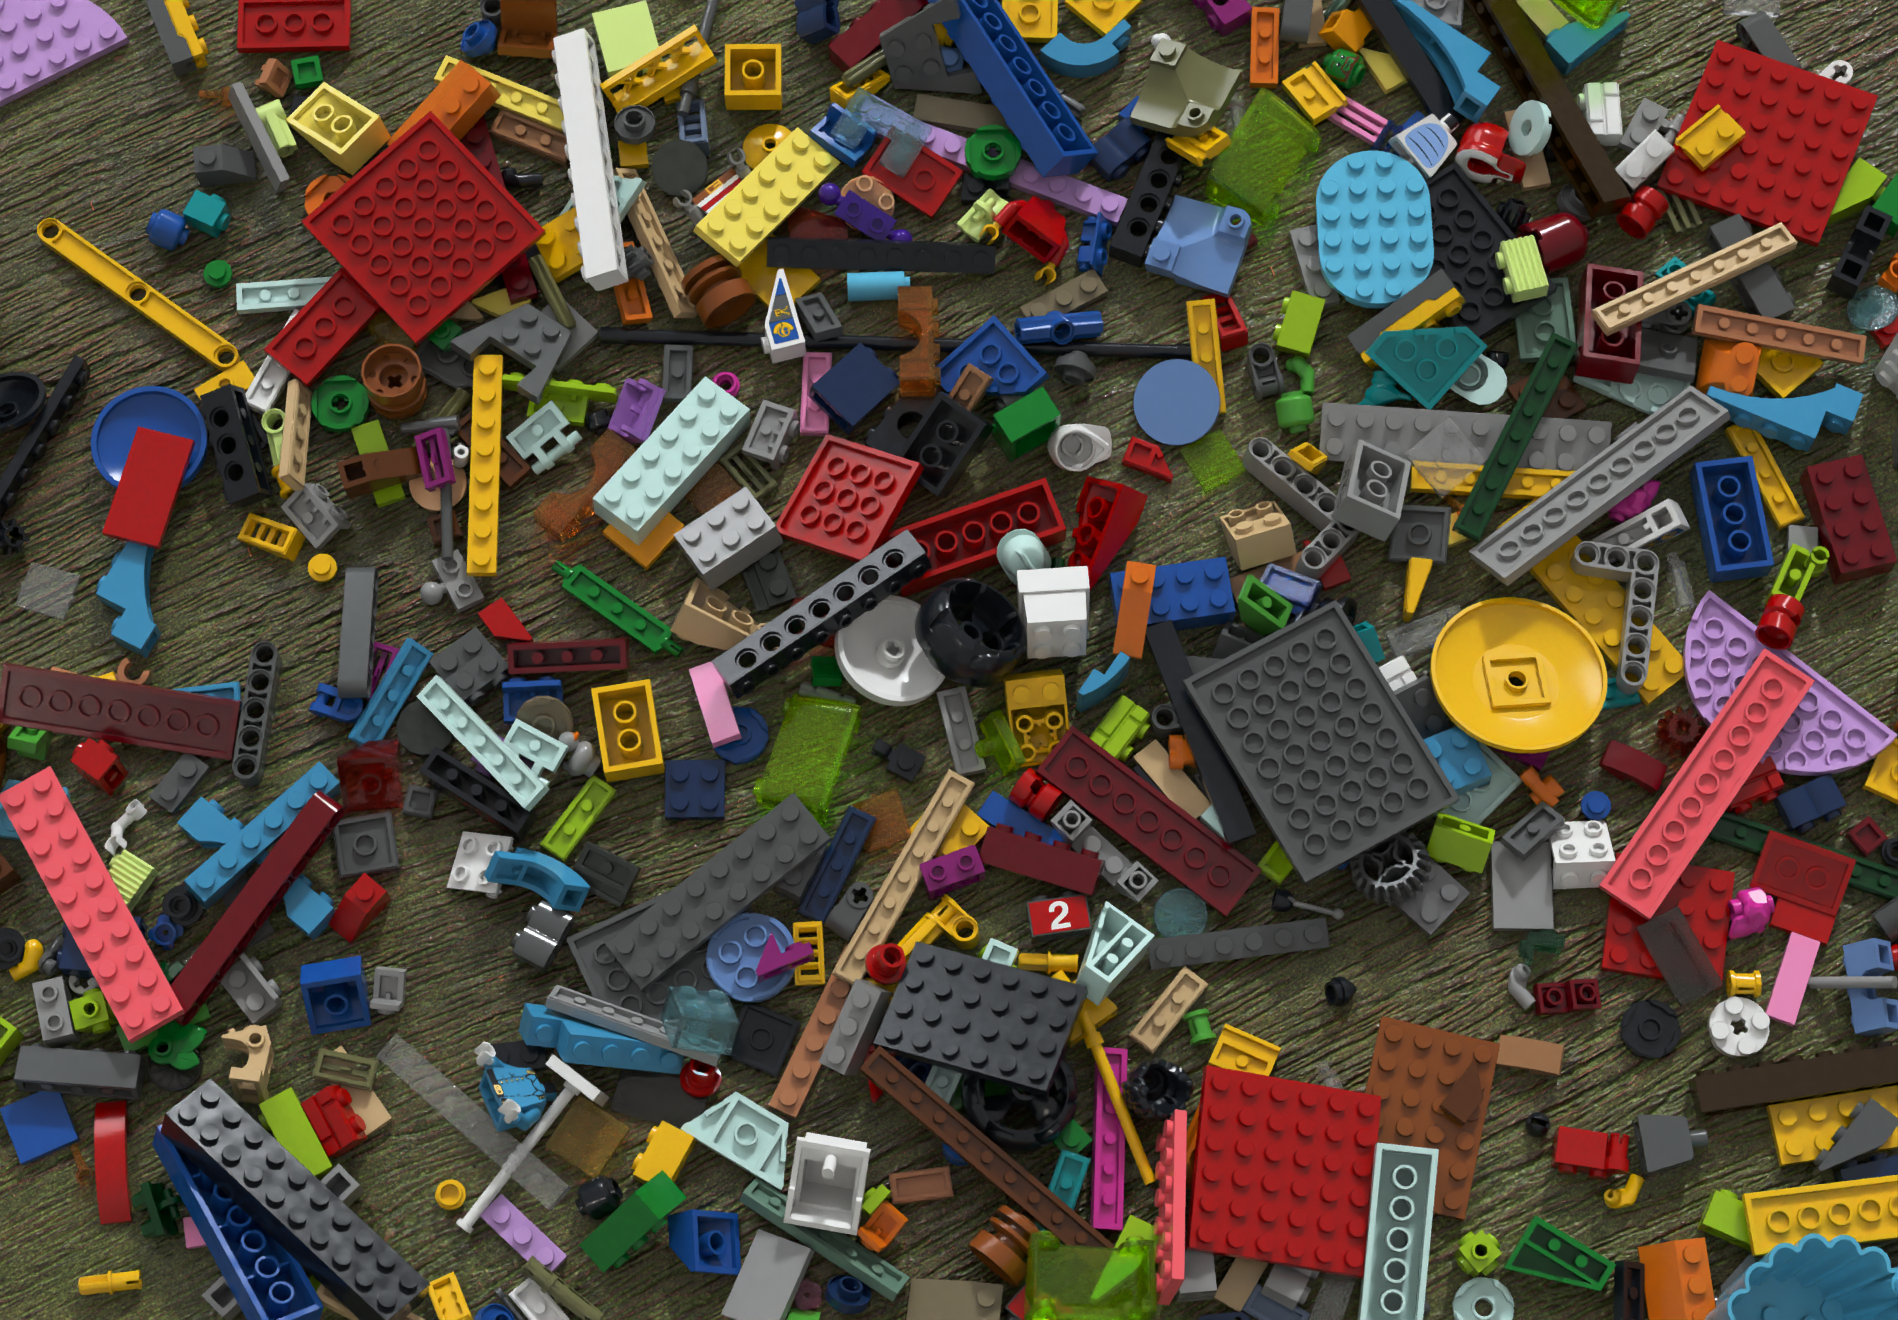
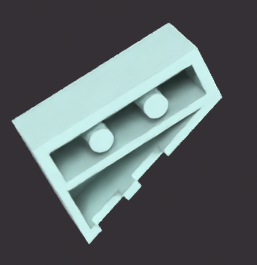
(1112, 952)

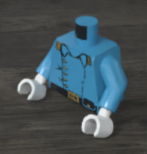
(511, 1092)

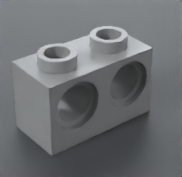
(54, 1012)

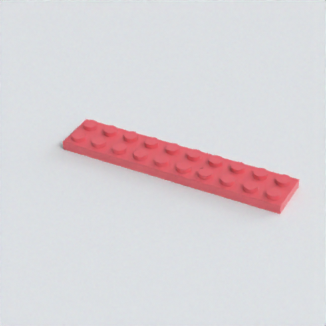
(1706, 784)
(91, 905)

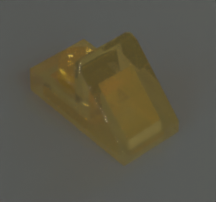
(385, 331)

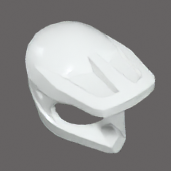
(1079, 446)

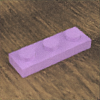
(522, 1233)

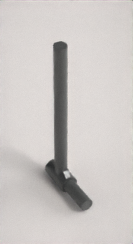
(451, 425)

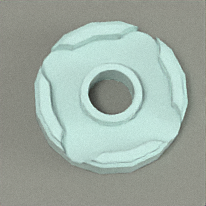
(1520, 137)
(1483, 1289)

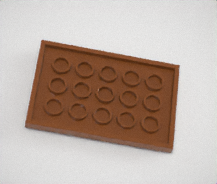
(1413, 1074)

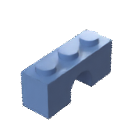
(1870, 1014)

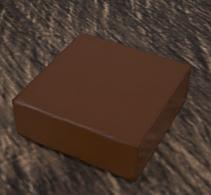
(434, 524)

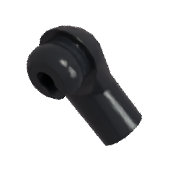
(523, 180)

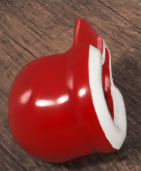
(1482, 155)

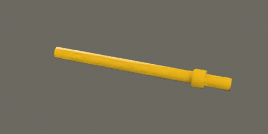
(1094, 1042)

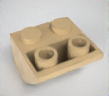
(1258, 534)

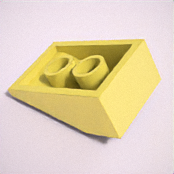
(339, 128)

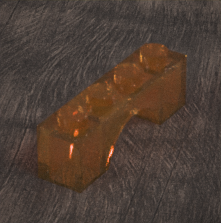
(918, 367)
(564, 512)

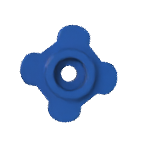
(164, 923)

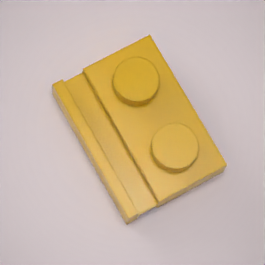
(1314, 93)
(1710, 137)
(1200, 146)
(1243, 1052)

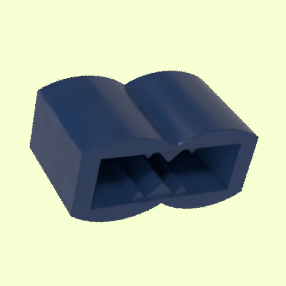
(817, 19)
(1120, 149)
(1810, 803)

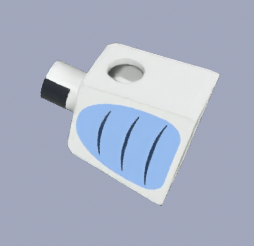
(1426, 143)

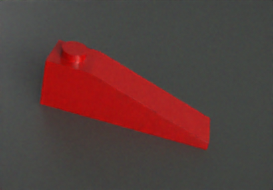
(1105, 521)

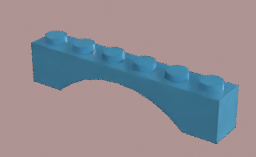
(212, 830)
(232, 860)

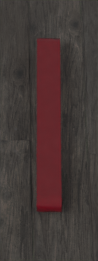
(255, 903)

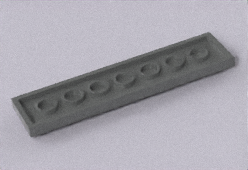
(718, 892)

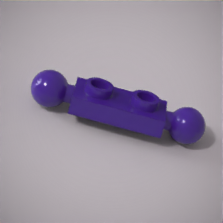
(862, 214)

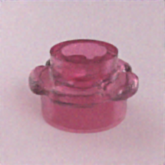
(814, 1299)

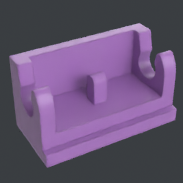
(636, 410)

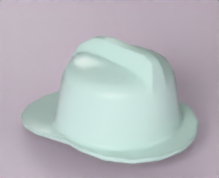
(1482, 382)
(1022, 551)

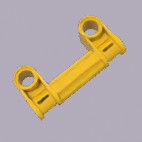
(944, 919)

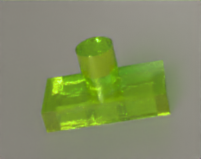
(1000, 743)

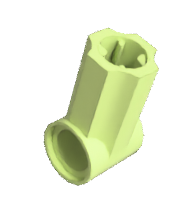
(275, 123)
(274, 436)

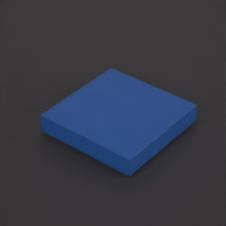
(39, 1125)

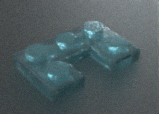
(905, 131)

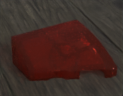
(815, 224)

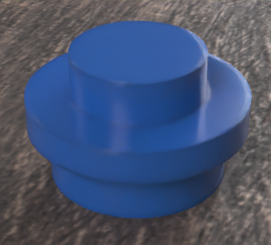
(1595, 805)

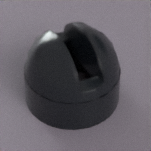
(1499, 357)
(1534, 1129)

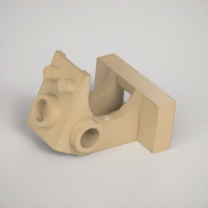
(252, 1080)

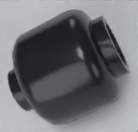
(599, 1197)

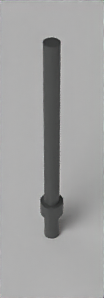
(689, 88)

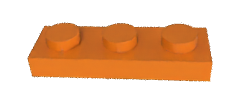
(1264, 47)
(633, 300)

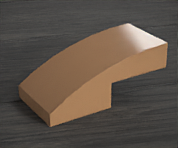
(1530, 1055)

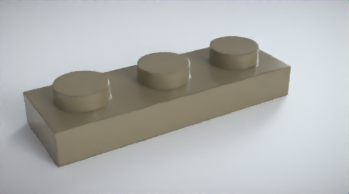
(1068, 297)

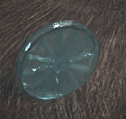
(1872, 308)
(1180, 913)

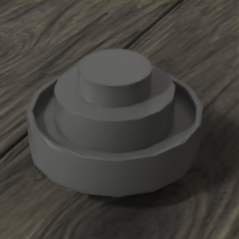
(635, 124)
(1569, 202)
(1075, 368)

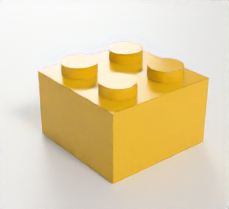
(753, 77)

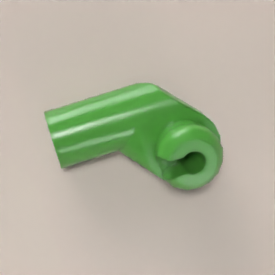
(1305, 372)

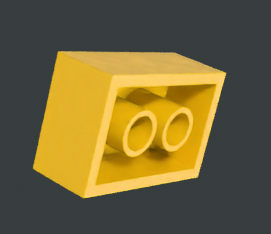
(628, 730)

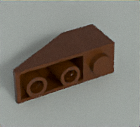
(378, 470)

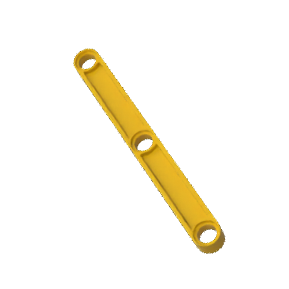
(122, 284)

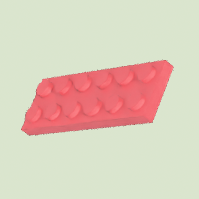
(1171, 1204)

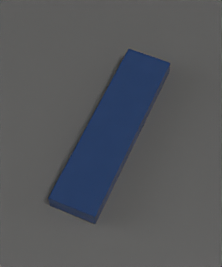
(837, 865)

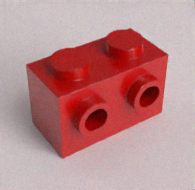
(99, 765)

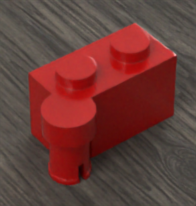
(1589, 1153)

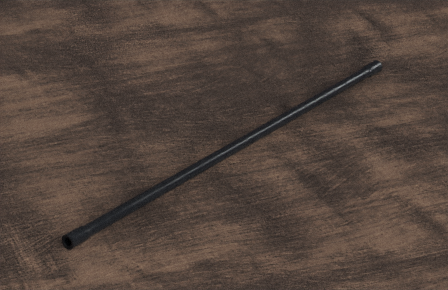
(624, 335)

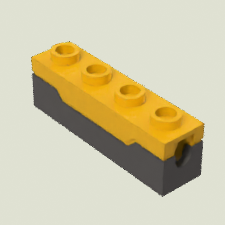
(178, 35)
(1415, 310)

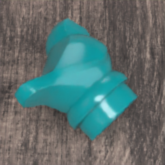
(1383, 391)

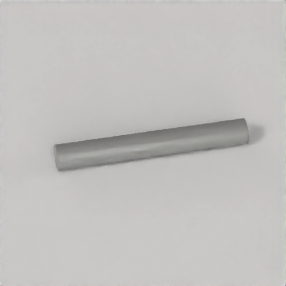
(1852, 982)

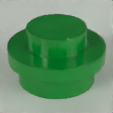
(218, 274)

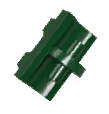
(161, 1207)

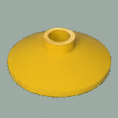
(757, 139)

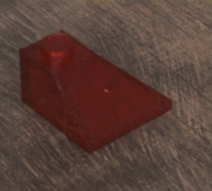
(372, 776)

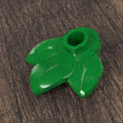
(181, 1045)

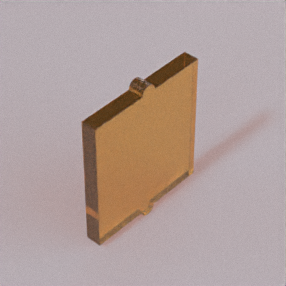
(712, 489)
(891, 820)

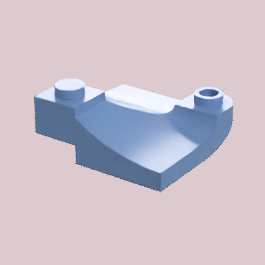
(1200, 245)

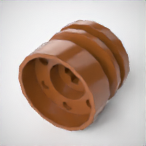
(718, 291)
(394, 381)
(1007, 1247)

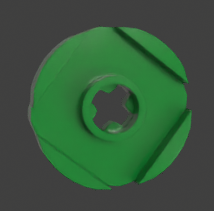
(985, 166)
(329, 393)

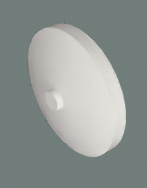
(883, 655)

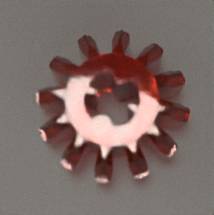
(1681, 721)

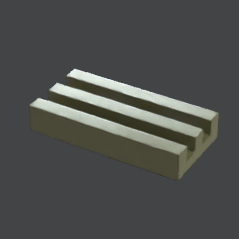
(1694, 216)
(762, 491)
(371, 1075)

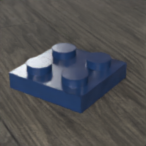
(694, 789)

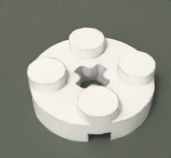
(1721, 1031)

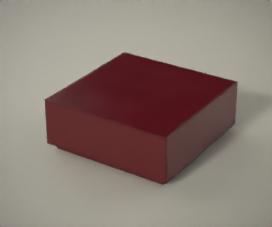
(1866, 836)

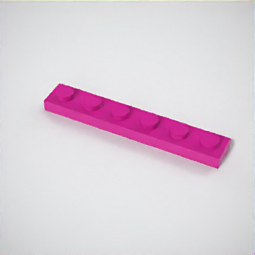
(1108, 1150)

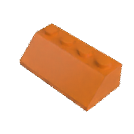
(455, 101)
(1677, 1280)

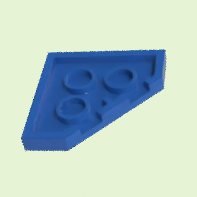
(999, 356)

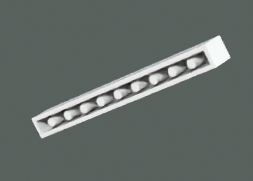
(589, 160)

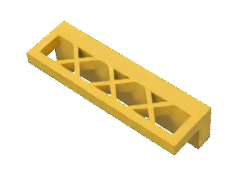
(661, 76)

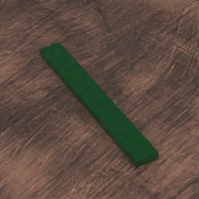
(1515, 437)
(1751, 835)

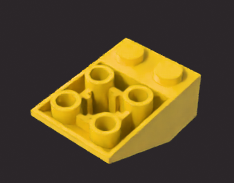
(1036, 712)

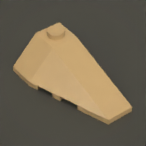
(711, 619)

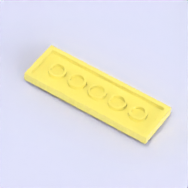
(766, 197)

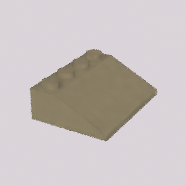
(953, 1300)

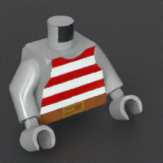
(714, 193)

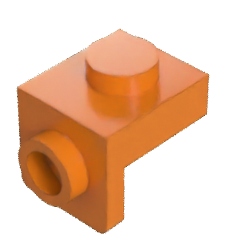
(882, 1227)

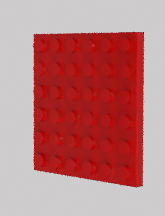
(1794, 147)
(423, 228)
(1282, 1172)

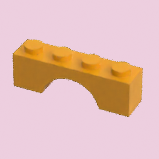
(1346, 30)

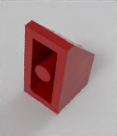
(359, 908)

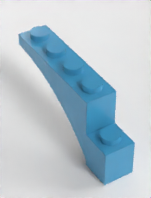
(1454, 57)
(1792, 419)
(128, 592)
(591, 1044)

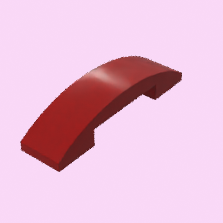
(112, 1162)

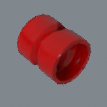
(1642, 212)
(1779, 622)
(1036, 795)

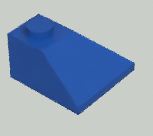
(706, 1241)

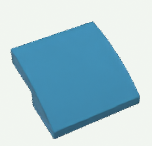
(1100, 686)

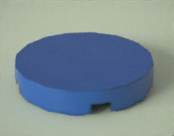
(753, 740)

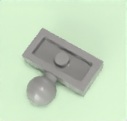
(454, 581)

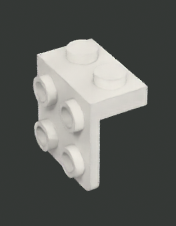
(1581, 854)

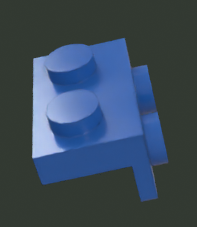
(821, 135)
(520, 690)

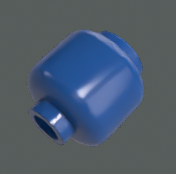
(167, 229)

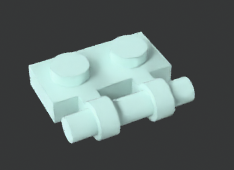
(537, 431)
(537, 747)

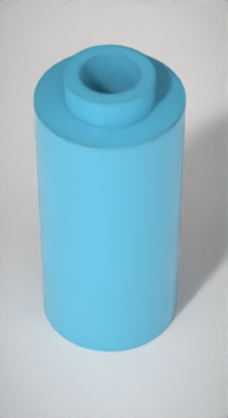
(875, 285)

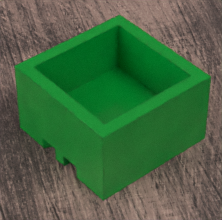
(1025, 424)

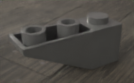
(1865, 1133)

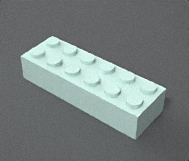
(671, 460)
(1398, 1233)

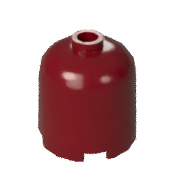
(1560, 240)

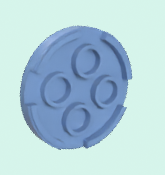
(1177, 402)
(736, 953)

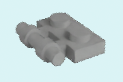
(1647, 119)

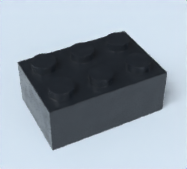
(945, 443)

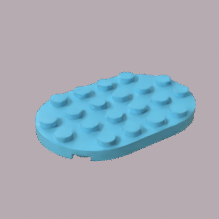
(1374, 228)

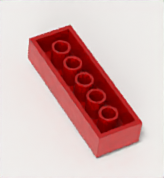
(969, 535)

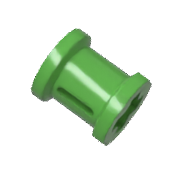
(1199, 1027)

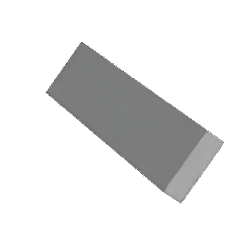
(258, 137)

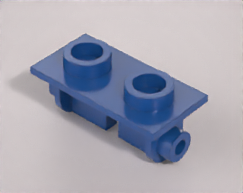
(1097, 233)

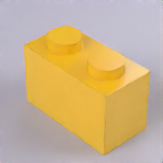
(666, 1151)

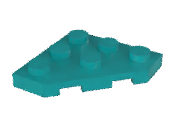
(1426, 359)

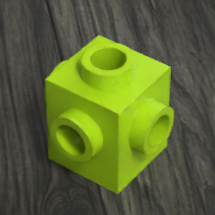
(92, 1012)
(1470, 1261)

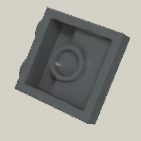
(471, 667)

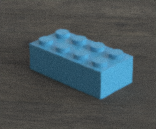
(1459, 759)

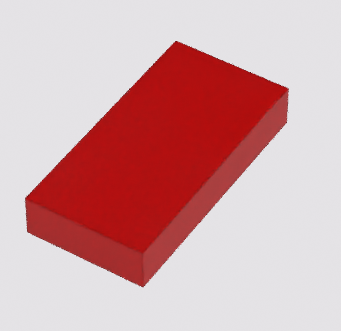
(1801, 920)

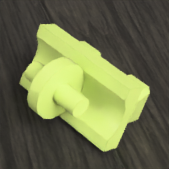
(981, 214)

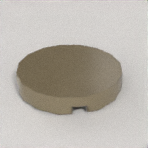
(546, 715)

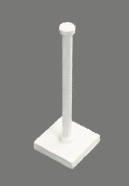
(573, 1085)

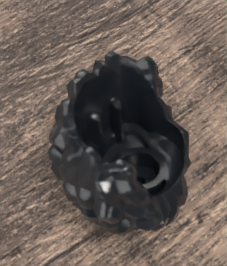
(1157, 1090)

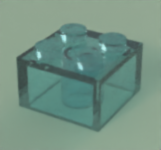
(699, 1020)

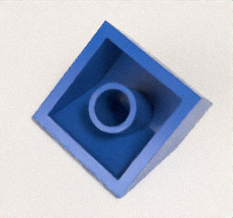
(335, 995)

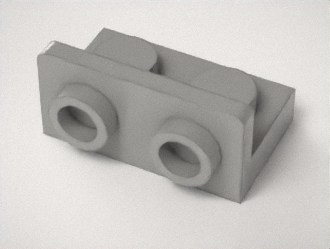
(772, 433)
(315, 514)
(251, 990)

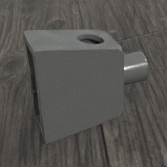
(1665, 1142)

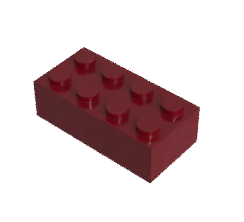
(1603, 356)
(1848, 519)

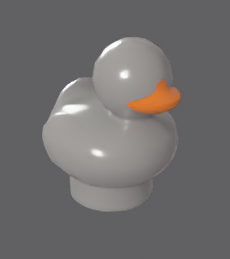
(583, 758)

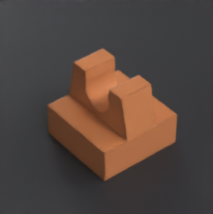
(274, 78)

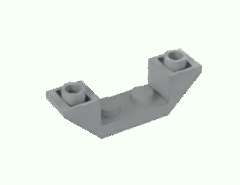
(1118, 872)

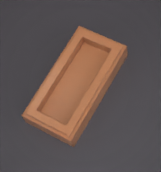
(920, 1185)

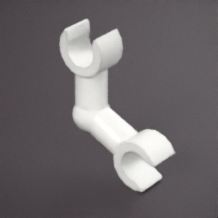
(134, 811)

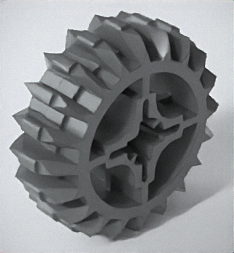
(1395, 876)

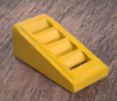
(842, 95)
(1308, 457)
(287, 545)
(1415, 579)
(810, 927)

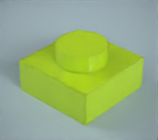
(874, 1198)

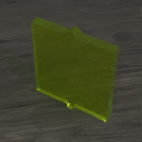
(1212, 460)

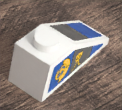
(782, 327)
(1647, 528)

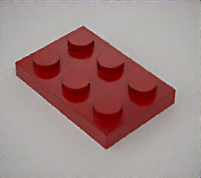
(925, 183)
(1802, 872)

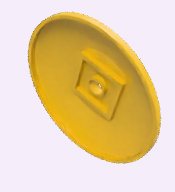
(1523, 640)

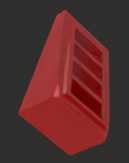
(1234, 335)

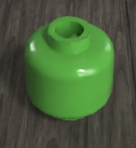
(1295, 411)

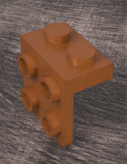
(528, 28)

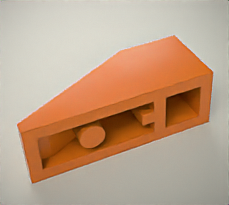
(1134, 609)

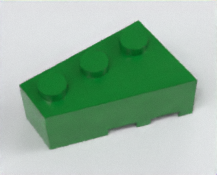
(632, 1222)
(1558, 1257)

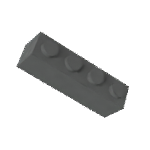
(1759, 287)
(80, 1071)

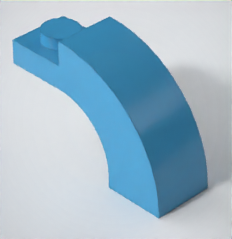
(1086, 59)
(541, 874)

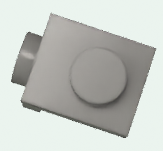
(388, 990)

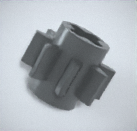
(638, 262)

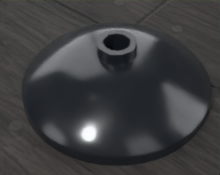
(20, 399)

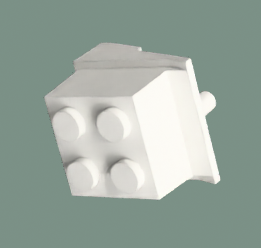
(1054, 610)
(827, 1183)

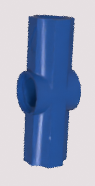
(1074, 326)

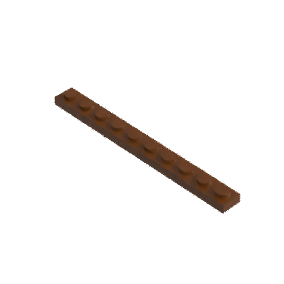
(980, 1151)

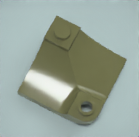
(1184, 91)

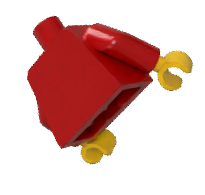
(1035, 228)

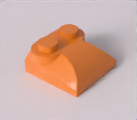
(1728, 366)

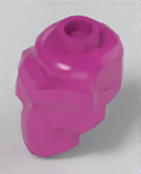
(1635, 502)
(1749, 912)

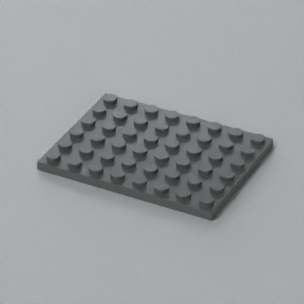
(1320, 742)

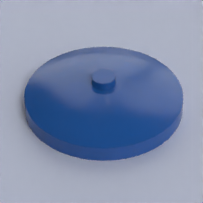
(149, 408)

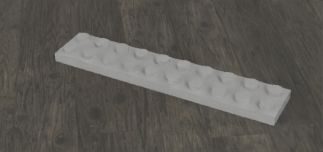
(1554, 445)
(1599, 485)

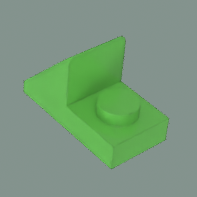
(30, 742)

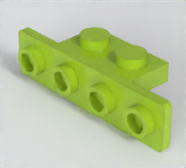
(570, 396)

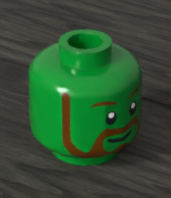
(1344, 68)

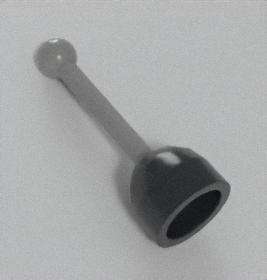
(1284, 900)

